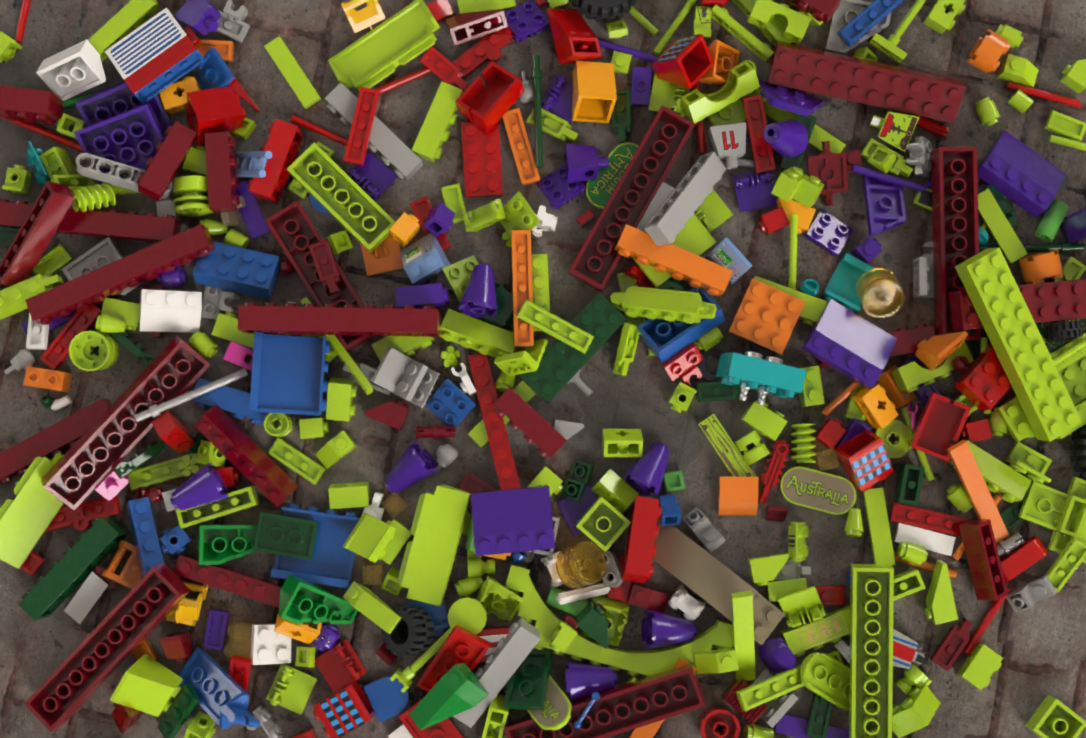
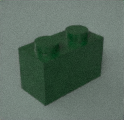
(908, 484)

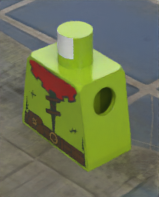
(895, 128)

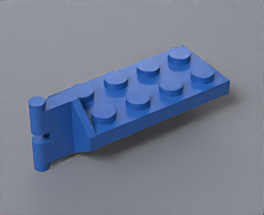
(217, 691)

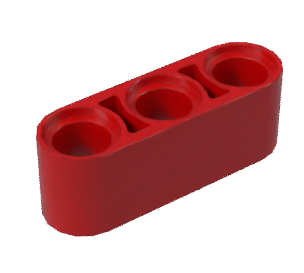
(1022, 557)

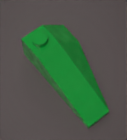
(224, 542)
(310, 603)
(451, 695)

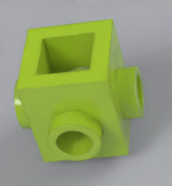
(209, 453)
(200, 726)

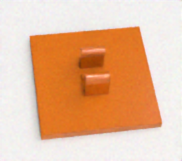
(384, 258)

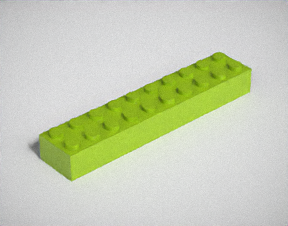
(1018, 344)
(871, 651)

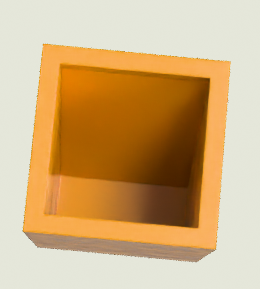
(593, 92)

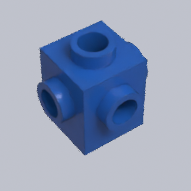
(181, 537)

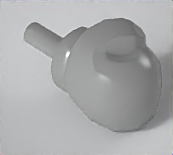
(527, 96)
(21, 361)
(445, 455)

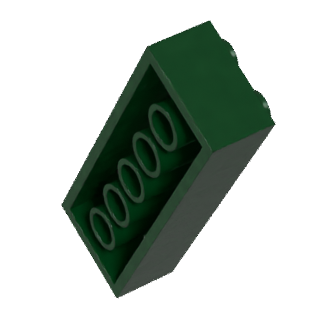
(561, 361)
(73, 567)

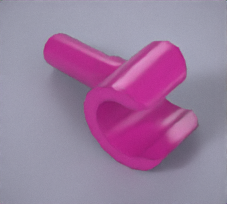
(913, 414)

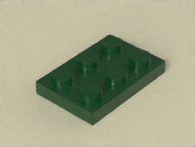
(285, 535)
(529, 682)

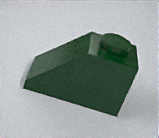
(594, 622)

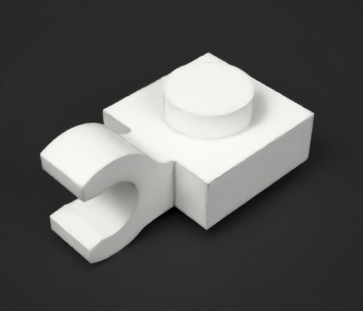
(466, 385)
(374, 509)

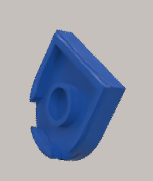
(214, 71)
(386, 697)

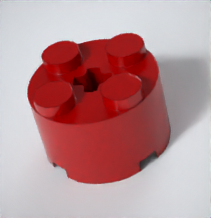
(718, 715)

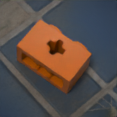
(47, 379)

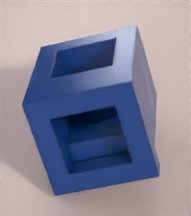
(670, 511)

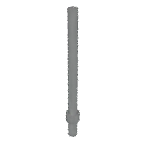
(155, 410)

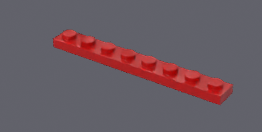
(493, 422)

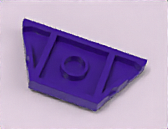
(788, 99)
(883, 205)

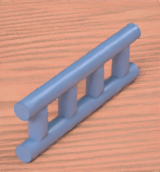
(251, 163)

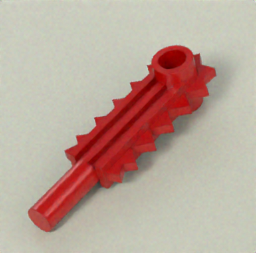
(773, 468)

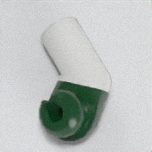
(55, 404)

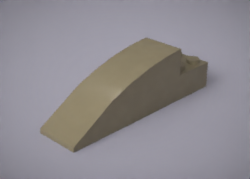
(711, 579)

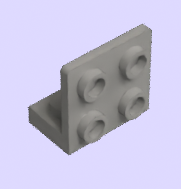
(923, 278)
(399, 374)
(777, 706)

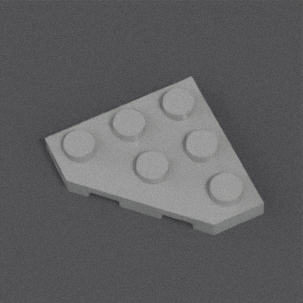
(842, 16)
(95, 258)

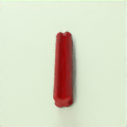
(930, 125)

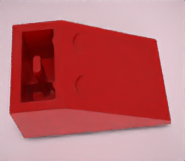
(572, 37)

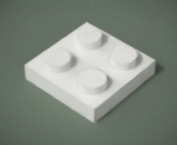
(269, 646)

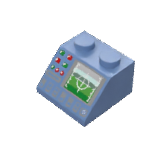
(729, 257)
(423, 259)

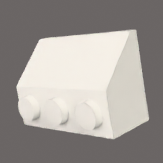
(72, 70)
(170, 311)

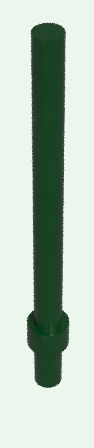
(536, 75)
(1063, 247)

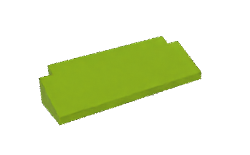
(386, 47)
(29, 514)
(435, 543)

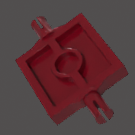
(830, 169)

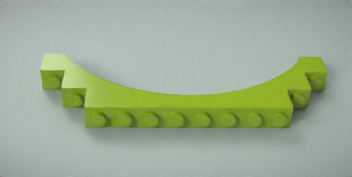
(643, 662)

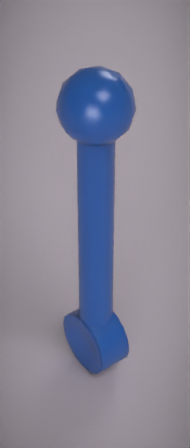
(595, 696)

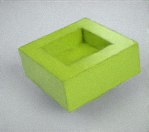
(617, 29)
(621, 62)
(246, 130)
(340, 242)
(305, 656)

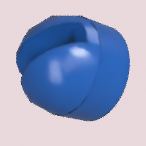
(518, 557)

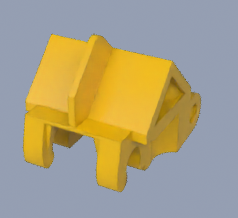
(365, 17)
(189, 609)

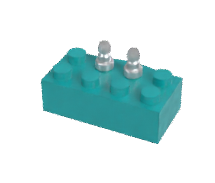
(755, 373)

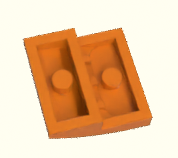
(738, 496)

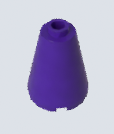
(787, 137)
(480, 293)
(411, 468)
(649, 470)
(200, 489)
(665, 630)
(586, 679)

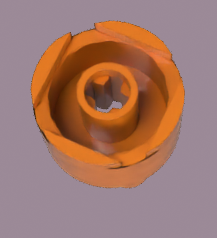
(988, 51)
(1041, 266)

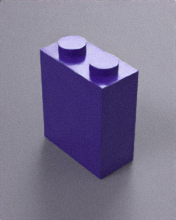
(422, 296)

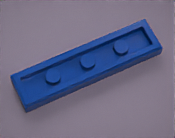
(867, 20)

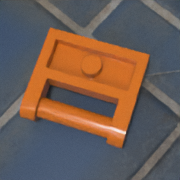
(131, 572)

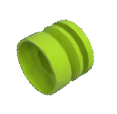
(193, 199)
(83, 350)

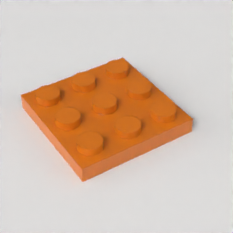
(766, 316)

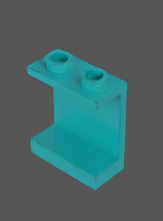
(844, 280)

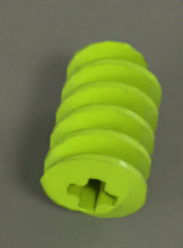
(93, 196)
(803, 443)

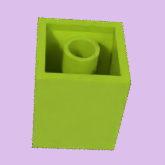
(147, 687)

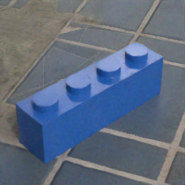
(229, 400)
(144, 534)

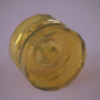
(880, 293)
(581, 564)

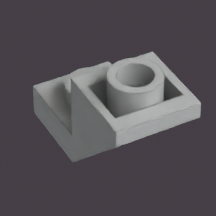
(703, 529)
(1031, 592)

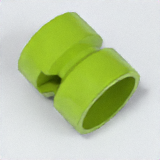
(278, 424)
(755, 453)

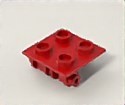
(340, 665)

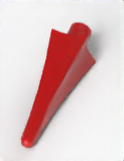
(238, 89)

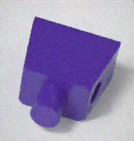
(199, 16)
(583, 162)

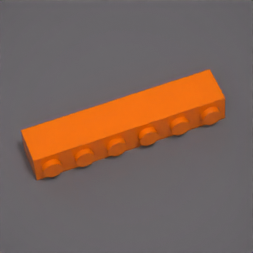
(674, 260)

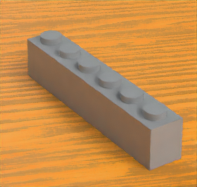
(382, 139)
(685, 199)
(502, 665)

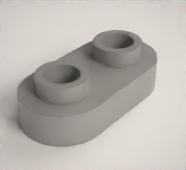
(612, 567)

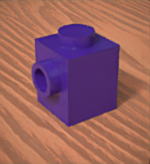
(439, 219)
(867, 250)

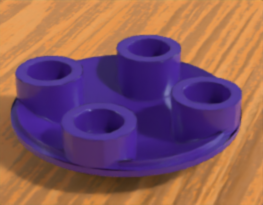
(776, 655)

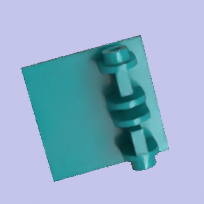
(34, 161)

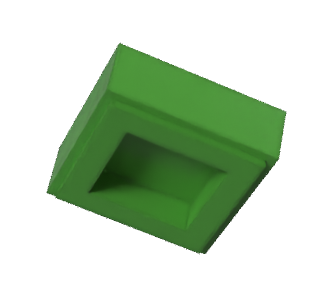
(673, 481)

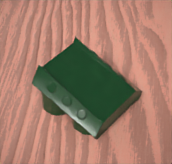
(504, 314)

